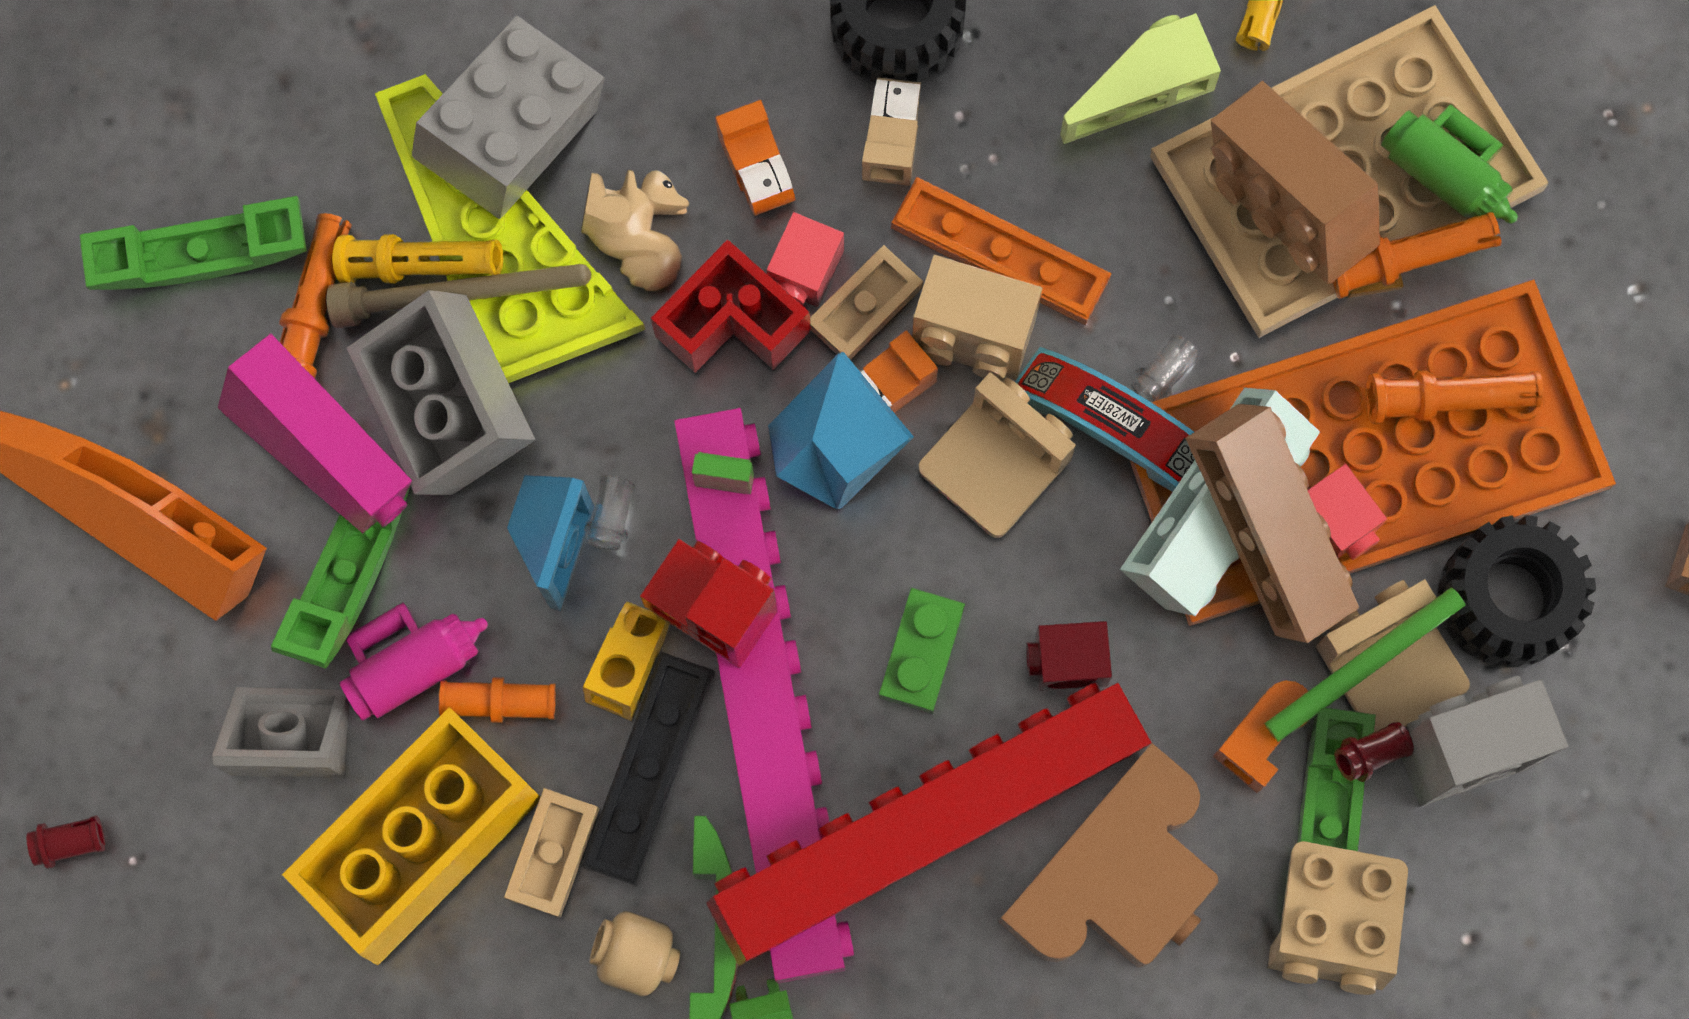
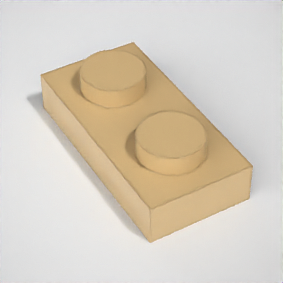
(865, 303)
(552, 853)

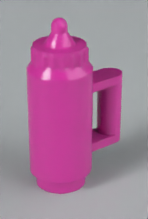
(410, 663)

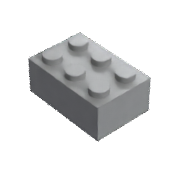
(507, 117)
(440, 393)
(1482, 740)

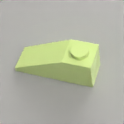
(1158, 71)

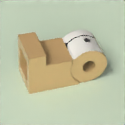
(892, 132)

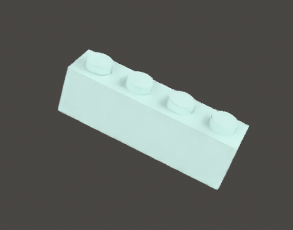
(1187, 541)

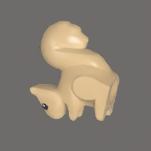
(622, 223)

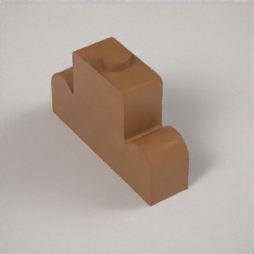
(1121, 872)

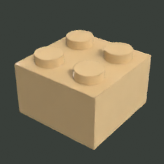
(975, 318)

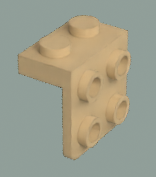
(998, 456)
(1411, 680)
(1341, 918)

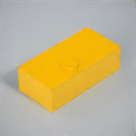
(411, 837)

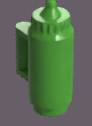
(1449, 166)

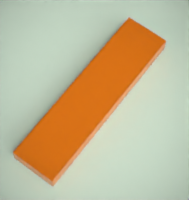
(995, 245)

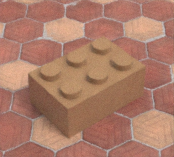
(1295, 183)

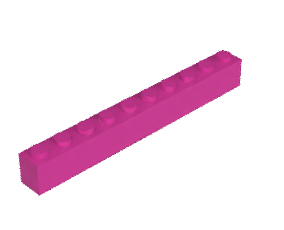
(759, 695)

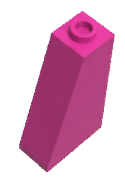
(312, 435)

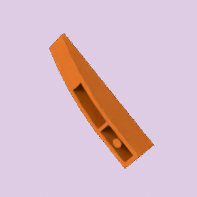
(133, 513)

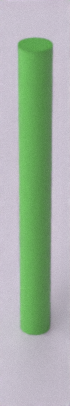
(1365, 664)

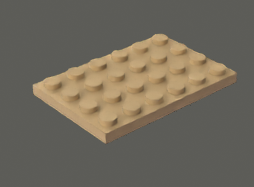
(1354, 105)

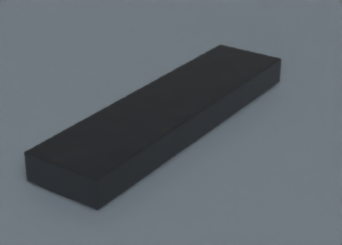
(648, 769)

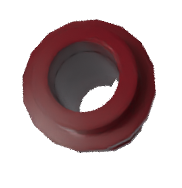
(1361, 757)
(65, 841)

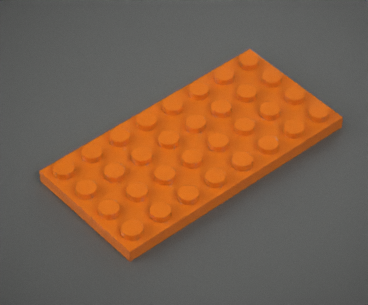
(1431, 475)

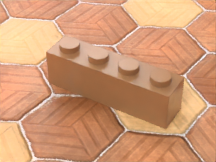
(1273, 522)

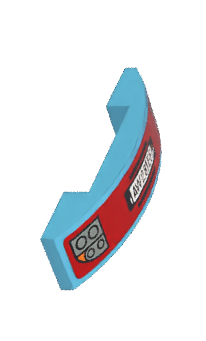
(1109, 414)

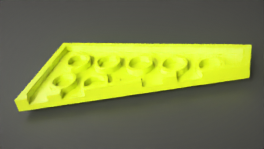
(526, 328)

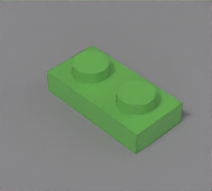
(921, 650)

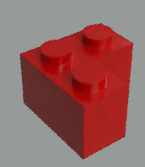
(727, 299)
(712, 599)

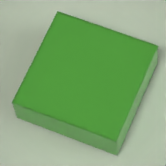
(723, 473)

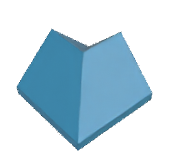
(835, 435)
(550, 531)

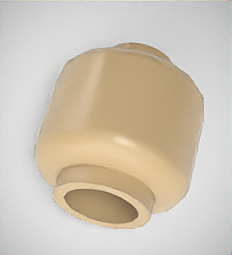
(634, 953)

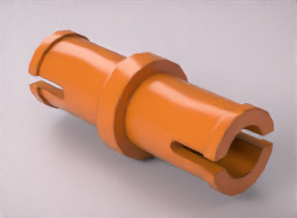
(498, 699)

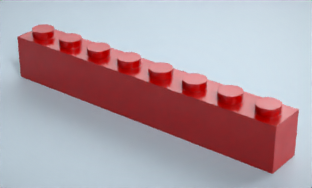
(925, 823)

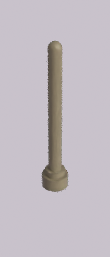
(351, 304)

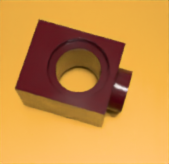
(1070, 655)

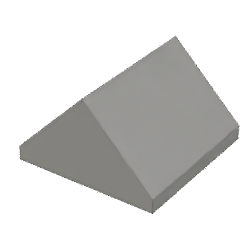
(284, 733)

